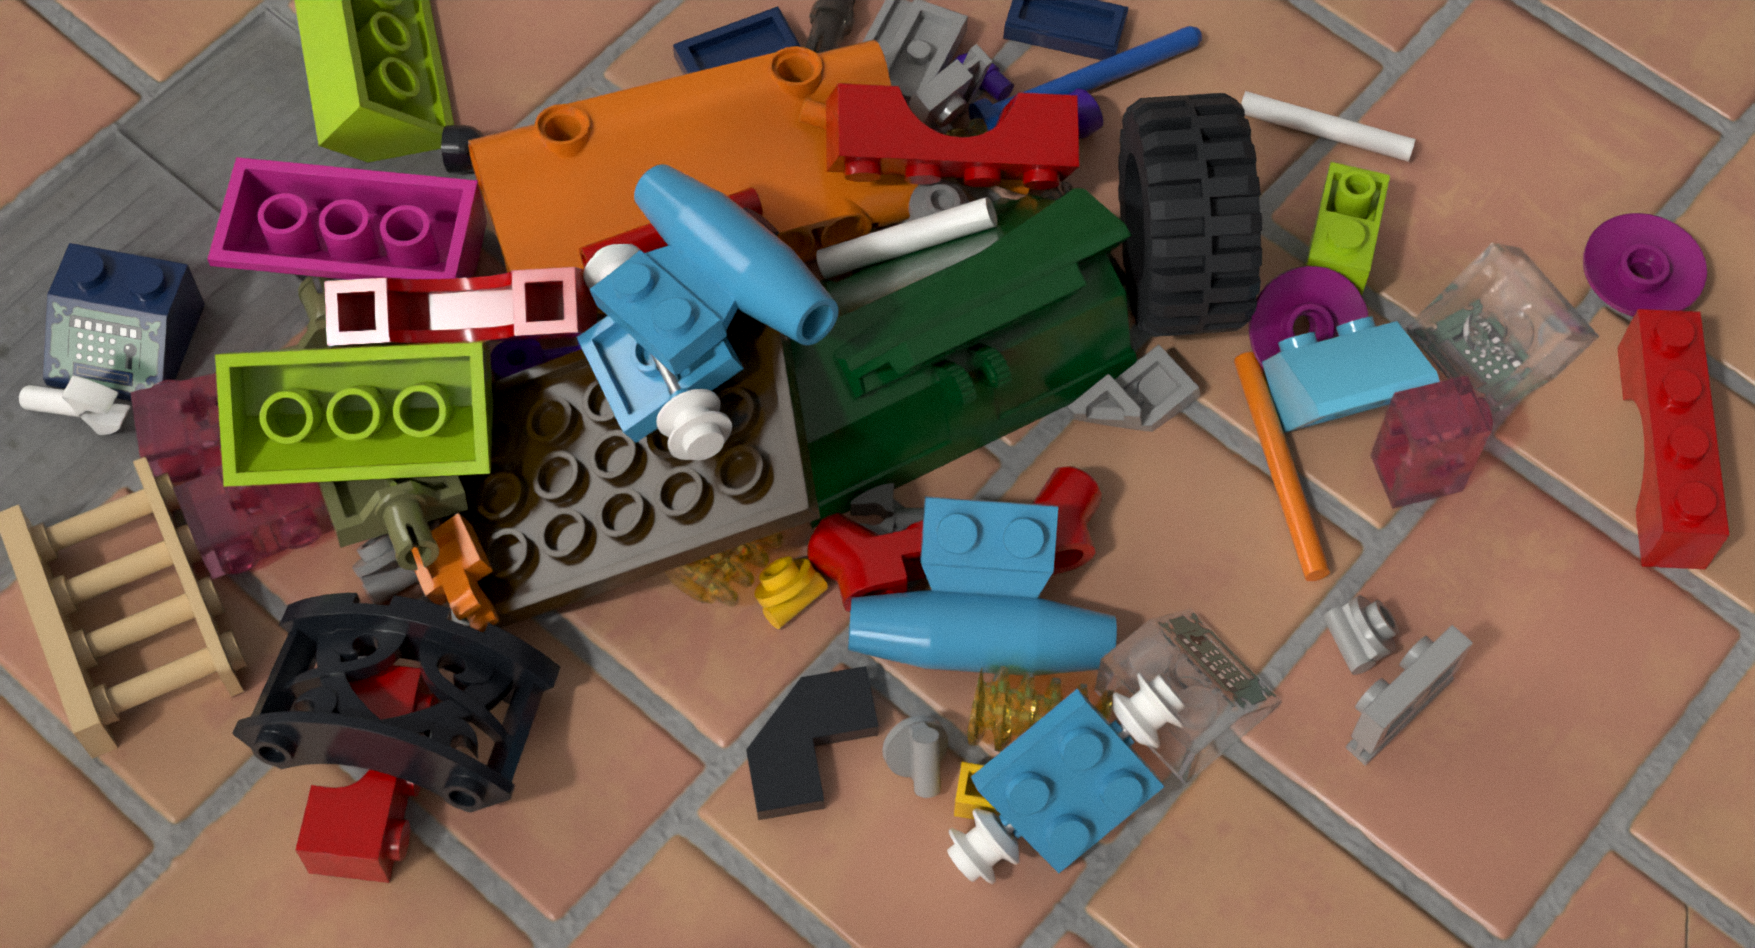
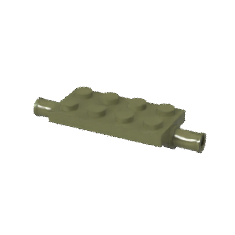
(381, 506)

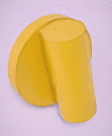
(787, 589)

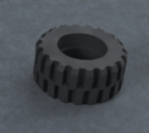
(1190, 214)

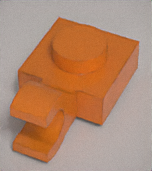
(456, 573)

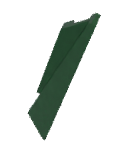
(988, 293)

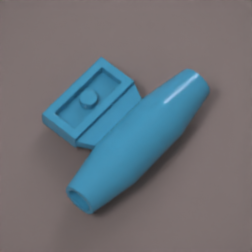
(714, 263)
(984, 602)

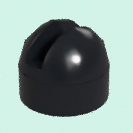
(455, 147)

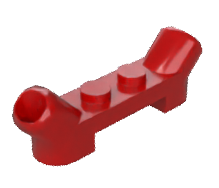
(885, 563)

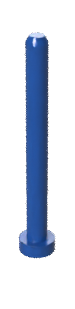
(1100, 72)

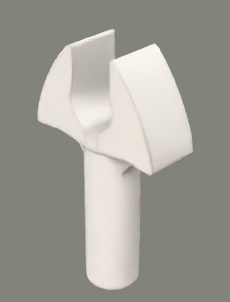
(80, 399)

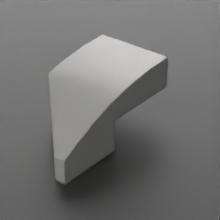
(1140, 397)

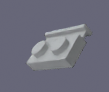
(916, 41)
(950, 91)
(1391, 707)

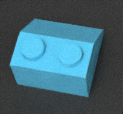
(1345, 373)

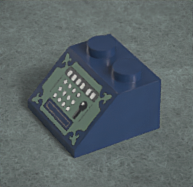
(118, 319)

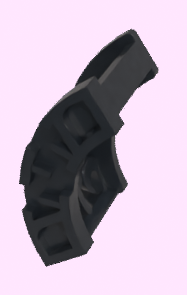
(318, 719)

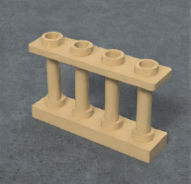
(74, 653)

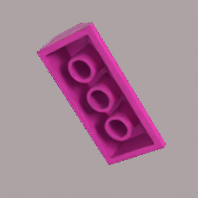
(348, 222)

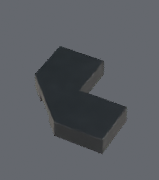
(814, 713)

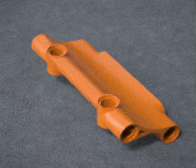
(725, 126)

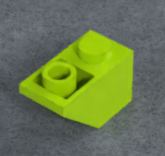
(1348, 222)

